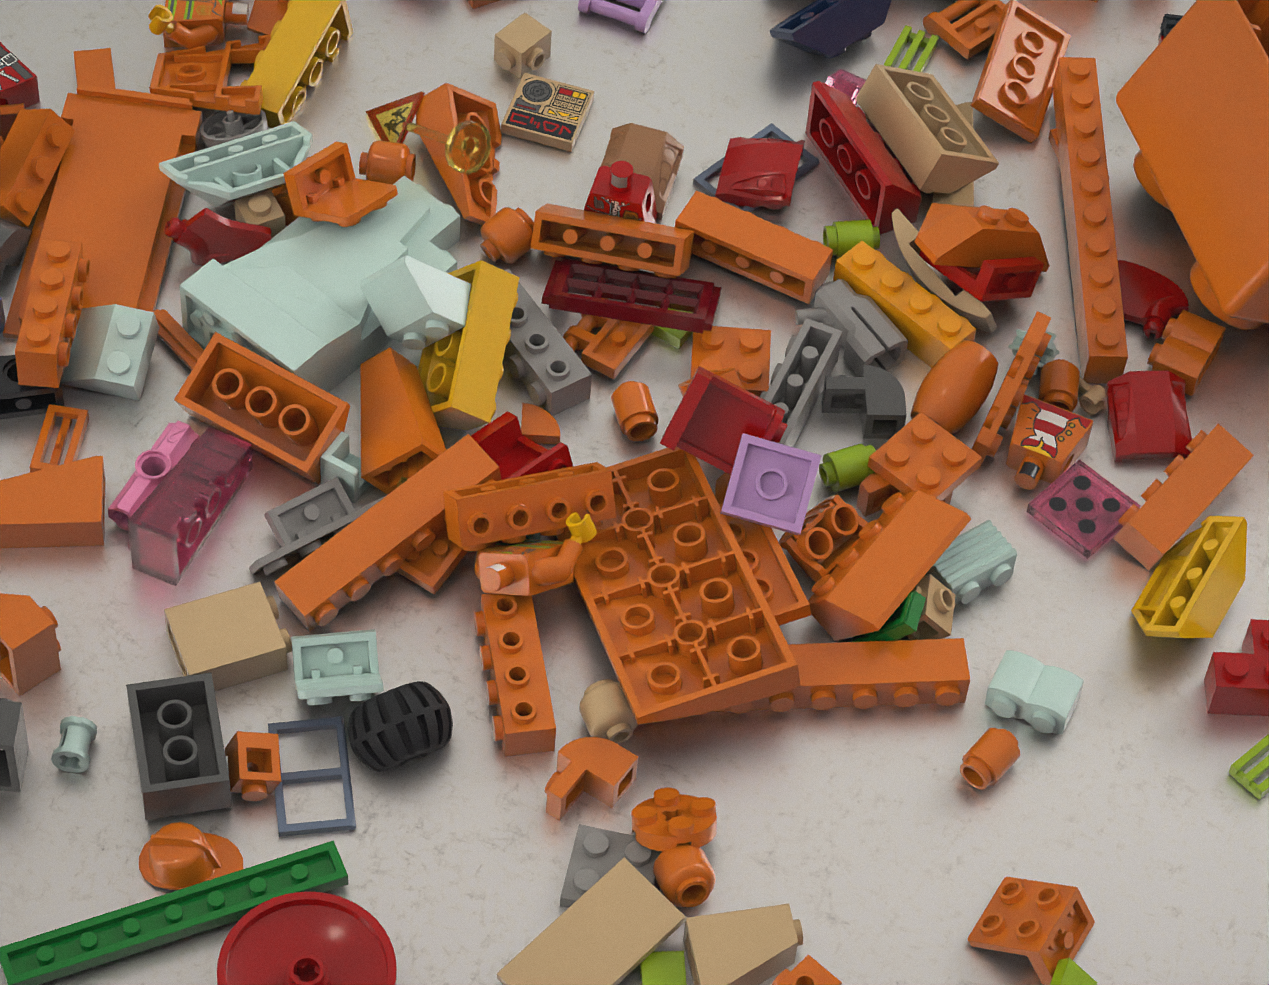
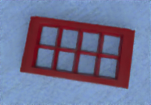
(562, 281)

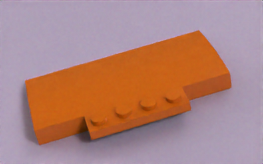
(687, 594)

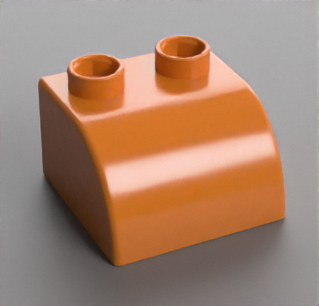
(1205, 148)

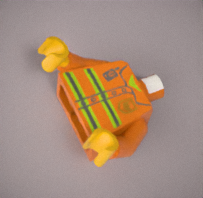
(196, 21)
(533, 564)

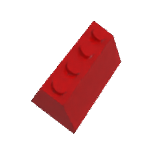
(859, 158)

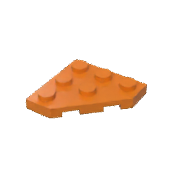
(1013, 387)

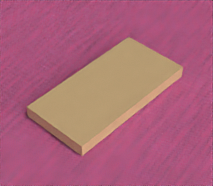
(599, 934)

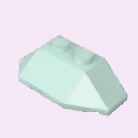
(241, 165)

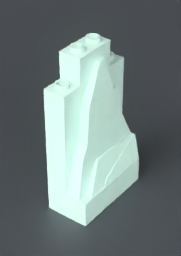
(302, 289)

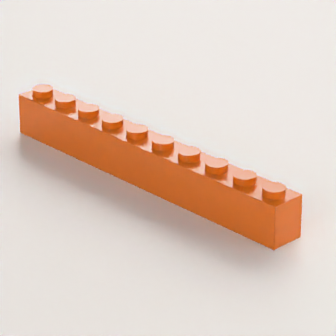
(1089, 221)

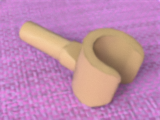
(1092, 397)

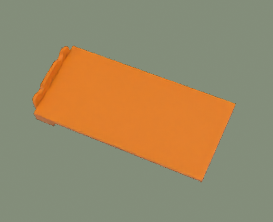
(113, 195)

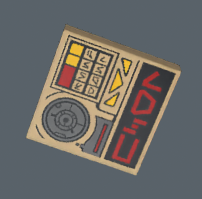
(547, 112)

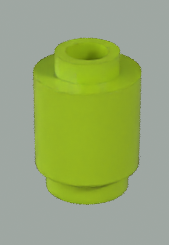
(846, 234)
(846, 467)

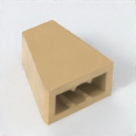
(741, 945)

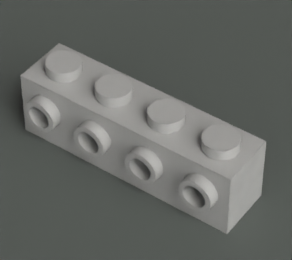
(544, 359)
(802, 375)

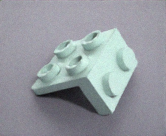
(336, 666)

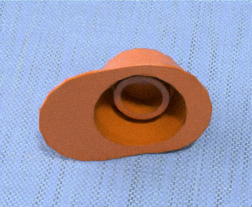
(185, 857)

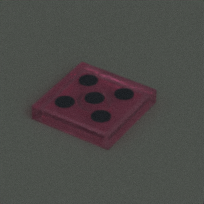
(1081, 508)

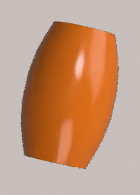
(956, 386)

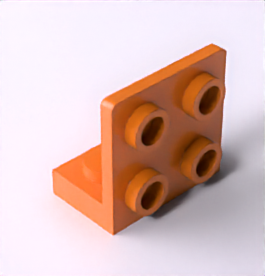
(1034, 921)

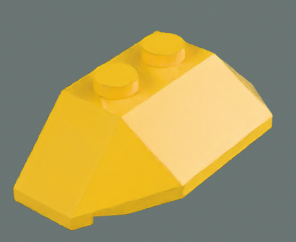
(1195, 581)

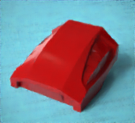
(759, 172)
(1147, 416)

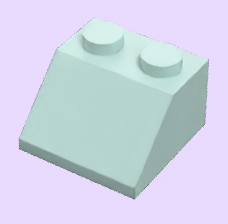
(417, 302)
(112, 350)

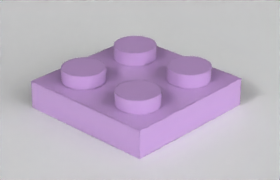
(770, 484)

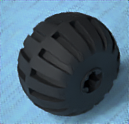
(400, 726)

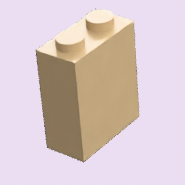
(229, 636)

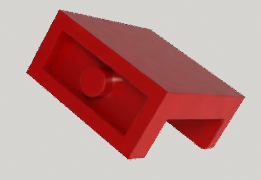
(996, 278)
(716, 416)
(517, 454)

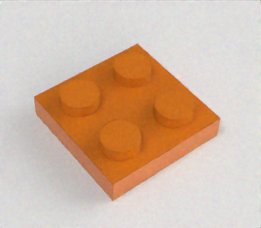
(735, 348)
(924, 459)

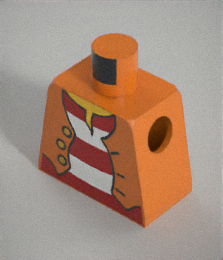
(1045, 442)

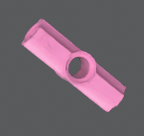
(151, 469)

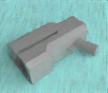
(865, 327)

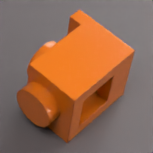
(260, 755)

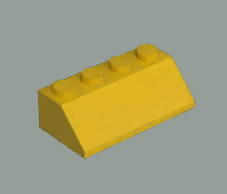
(467, 365)

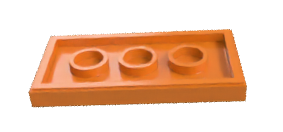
(1020, 71)

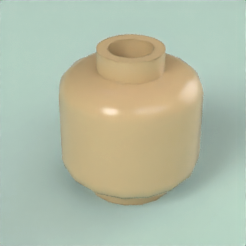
(607, 711)

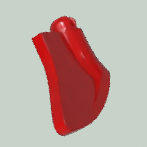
(215, 237)
(1149, 297)

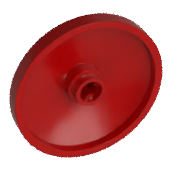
(307, 942)

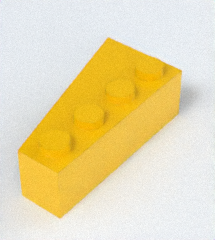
(297, 55)

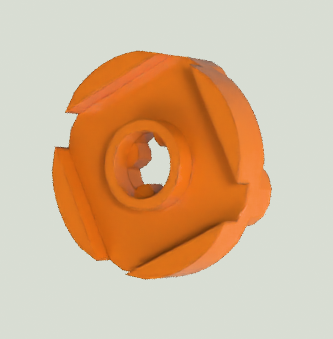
(674, 820)

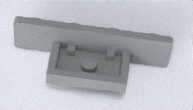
(306, 522)

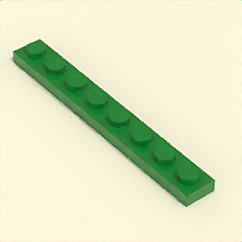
(169, 916)

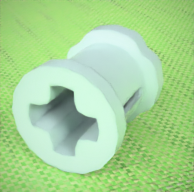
(74, 744)

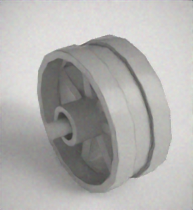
(230, 125)

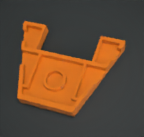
(205, 76)

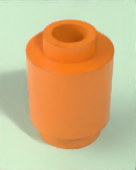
(1059, 384)
(635, 410)
(990, 758)

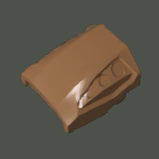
(650, 154)

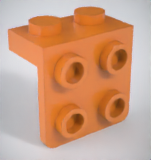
(328, 190)

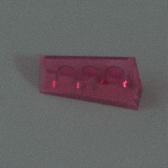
(188, 505)

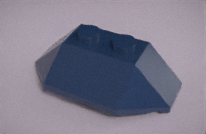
(831, 25)

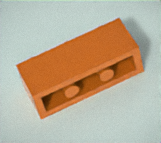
(30, 161)

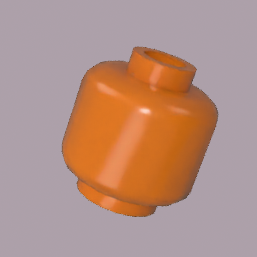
(387, 162)
(507, 235)
(684, 875)

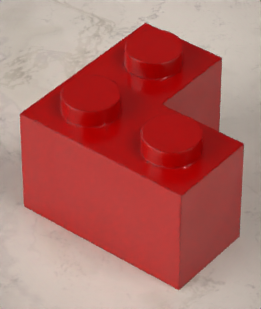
(1241, 680)

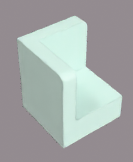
(340, 463)

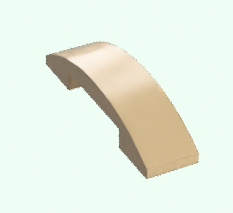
(962, 304)

